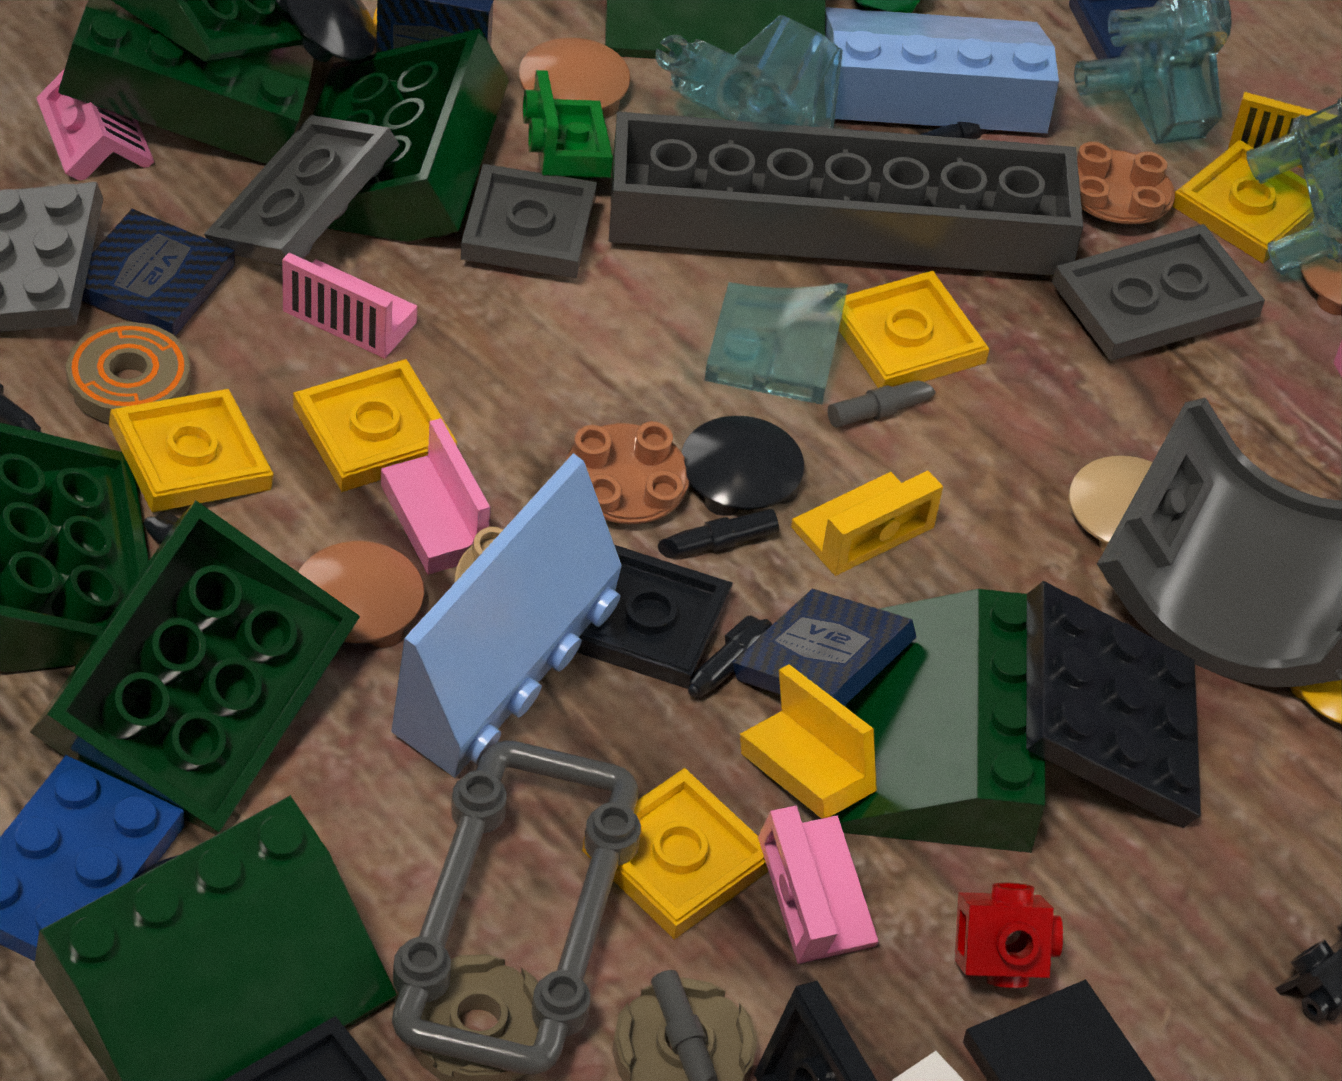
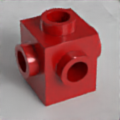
(988, 920)

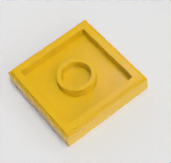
(1242, 209)
(910, 331)
(368, 422)
(190, 450)
(688, 855)

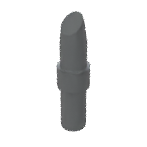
(879, 402)
(683, 1027)

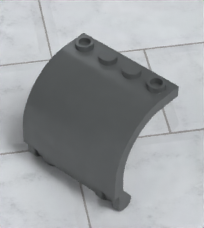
(1231, 561)

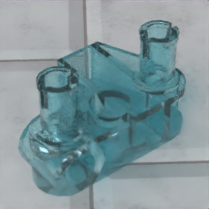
(1165, 65)
(776, 78)
(1316, 146)

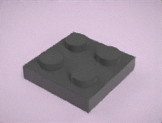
(529, 221)

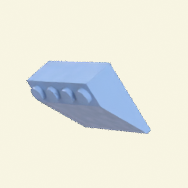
(943, 70)
(507, 623)

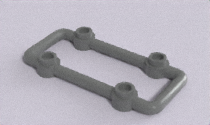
(561, 997)

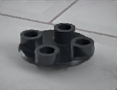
(333, 28)
(742, 464)

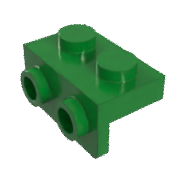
(566, 133)

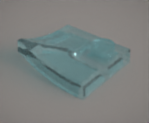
(777, 339)

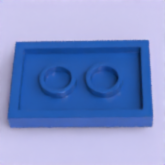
(75, 845)

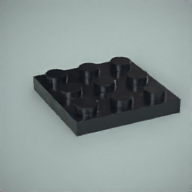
(1112, 705)

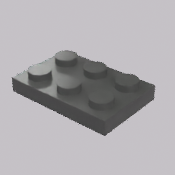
(303, 189)
(46, 253)
(1157, 292)

